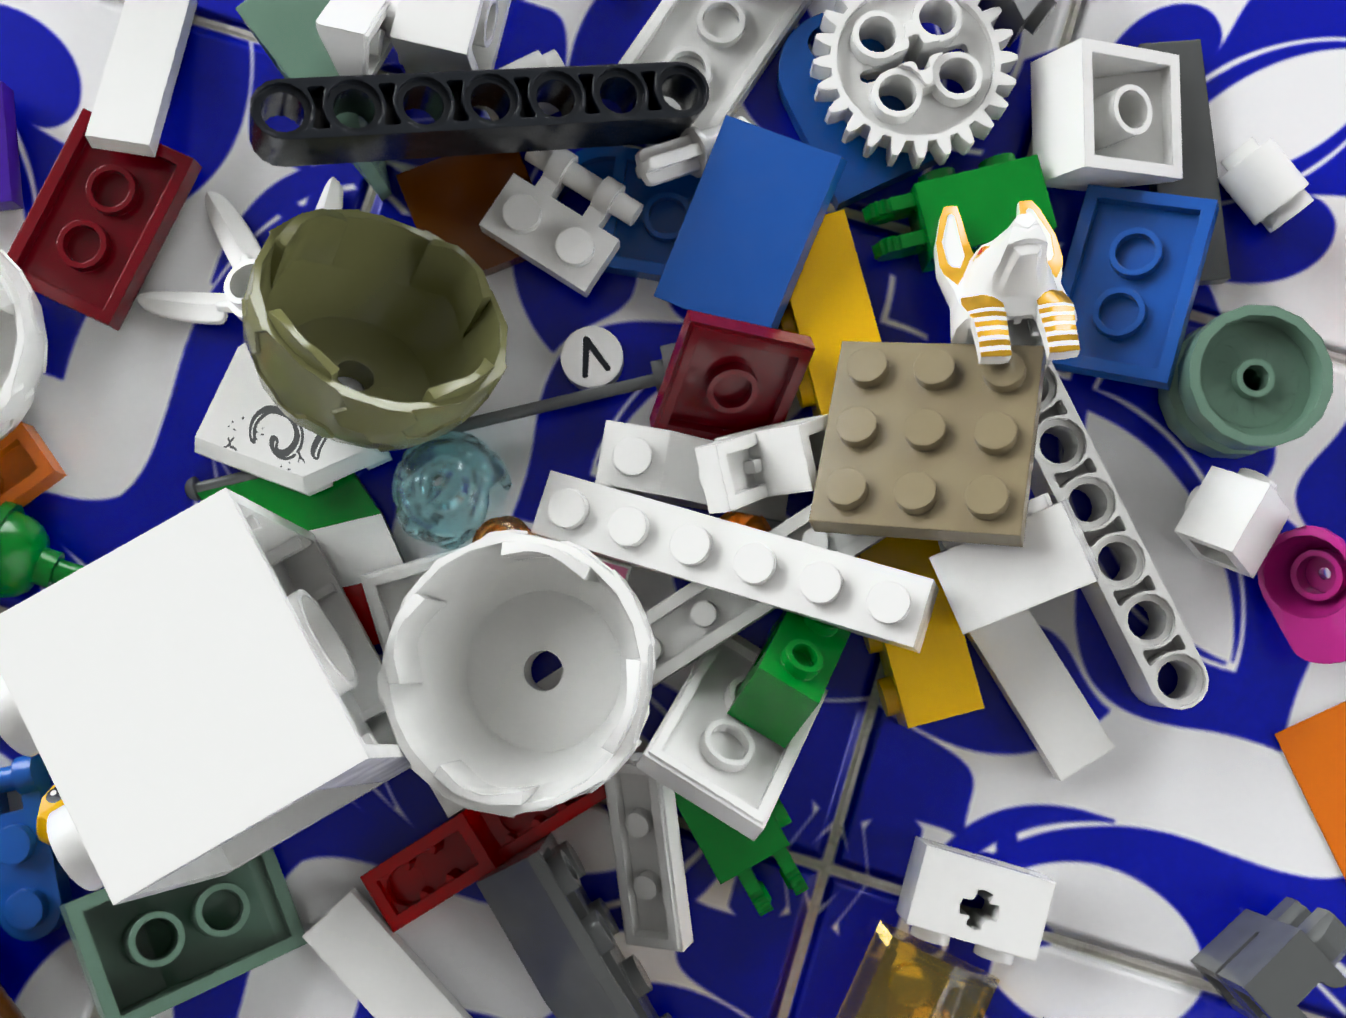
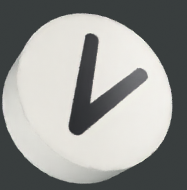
(592, 357)

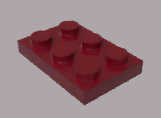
(101, 224)

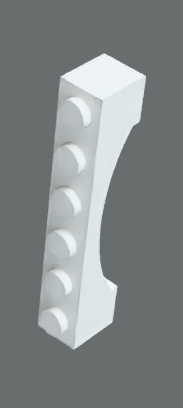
(739, 560)

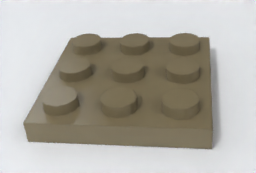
(929, 443)

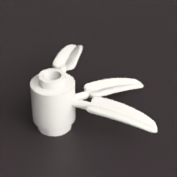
(241, 251)

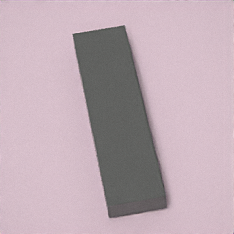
(1198, 151)

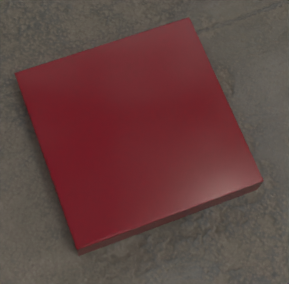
(729, 377)

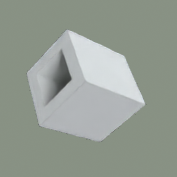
(1233, 519)

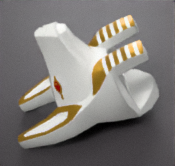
(1007, 288)

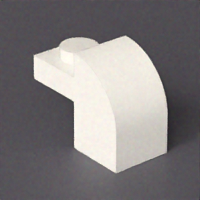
(761, 463)

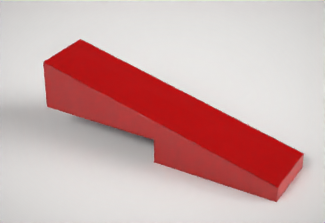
(459, 856)

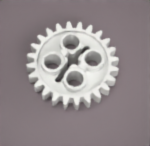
(932, 114)

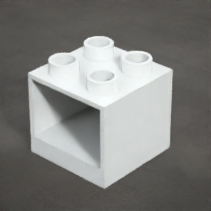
(194, 699)

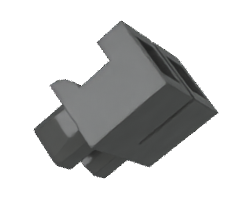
(1274, 959)

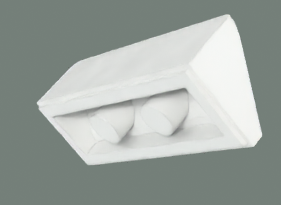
(355, 35)

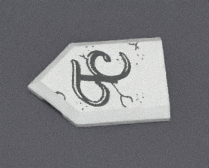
(256, 437)

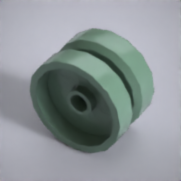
(1248, 382)

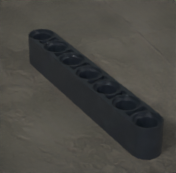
(458, 128)

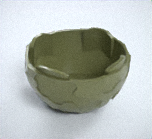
(375, 306)

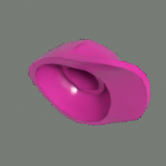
(1311, 612)

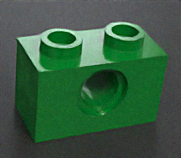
(788, 676)

